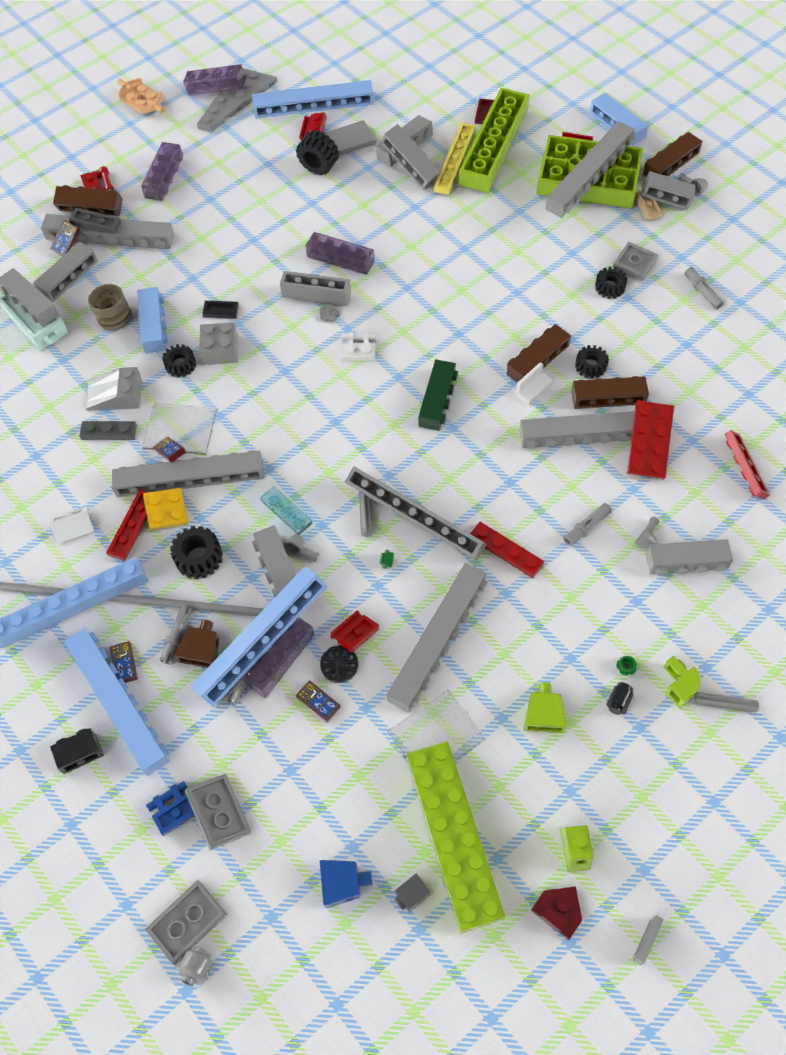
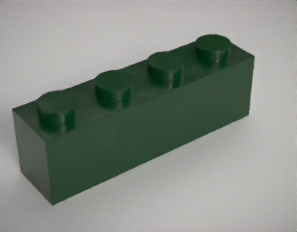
(437, 395)

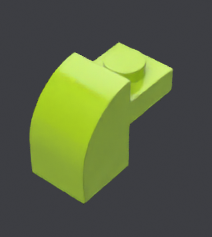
(685, 682)

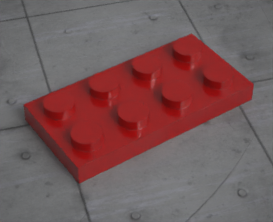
(650, 439)

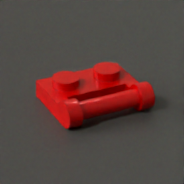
(91, 181)

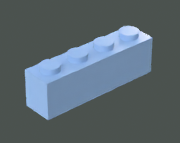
(610, 111)
(151, 320)

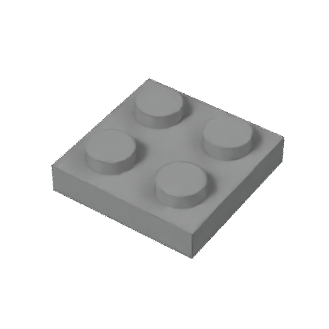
(635, 261)

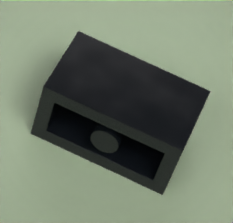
(76, 750)

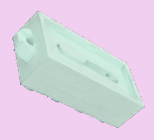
(38, 335)

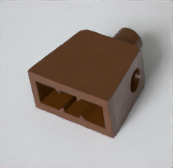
(199, 646)

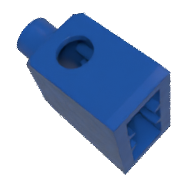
(341, 881)

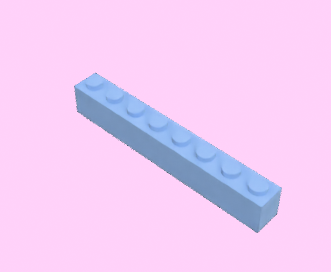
(312, 99)
(71, 601)
(259, 636)
(117, 702)

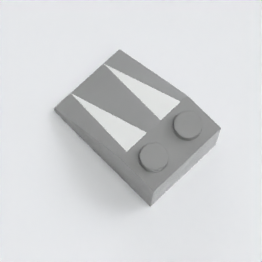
(115, 390)

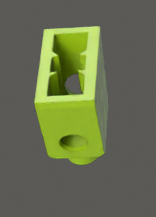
(545, 711)
(577, 847)

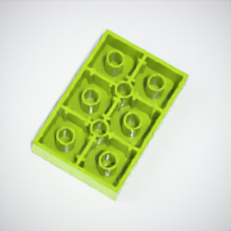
(613, 188)

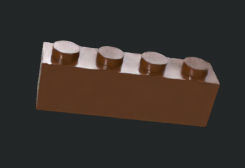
(674, 155)
(95, 200)
(541, 350)
(609, 392)

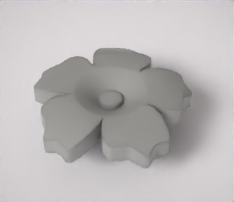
(329, 313)

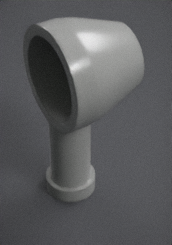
(700, 183)
(647, 536)
(295, 547)

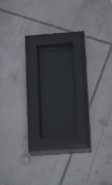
(220, 309)

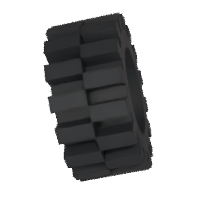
(611, 275)
(176, 353)
(595, 354)

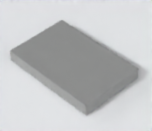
(352, 137)
(217, 811)
(186, 922)

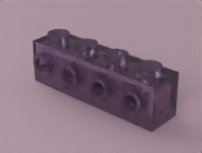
(214, 79)
(162, 171)
(340, 253)
(279, 657)

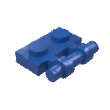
(174, 814)

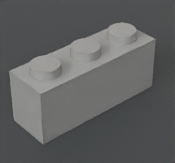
(668, 190)

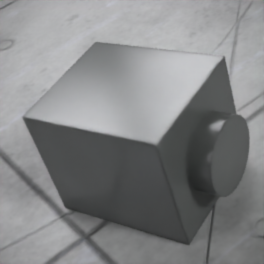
(411, 893)

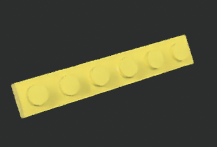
(454, 158)

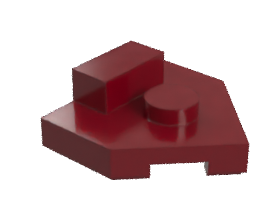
(559, 910)

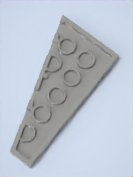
(231, 100)

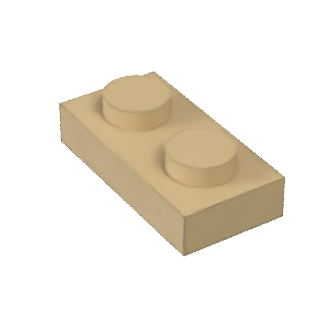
(648, 207)

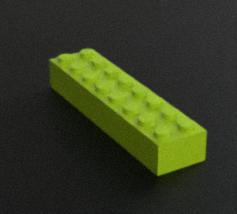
(494, 140)
(455, 838)

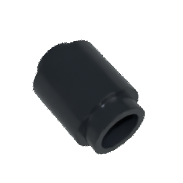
(620, 698)

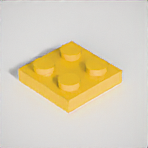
(165, 509)

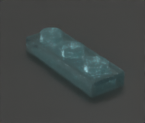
(286, 510)

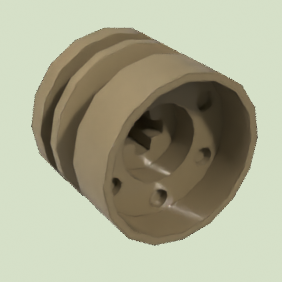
(110, 307)

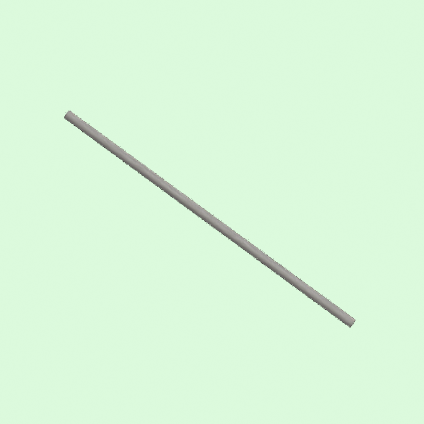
(141, 600)

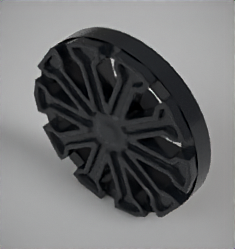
(338, 664)

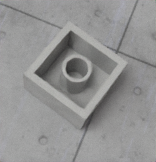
(218, 343)

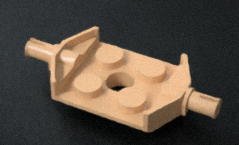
(134, 91)

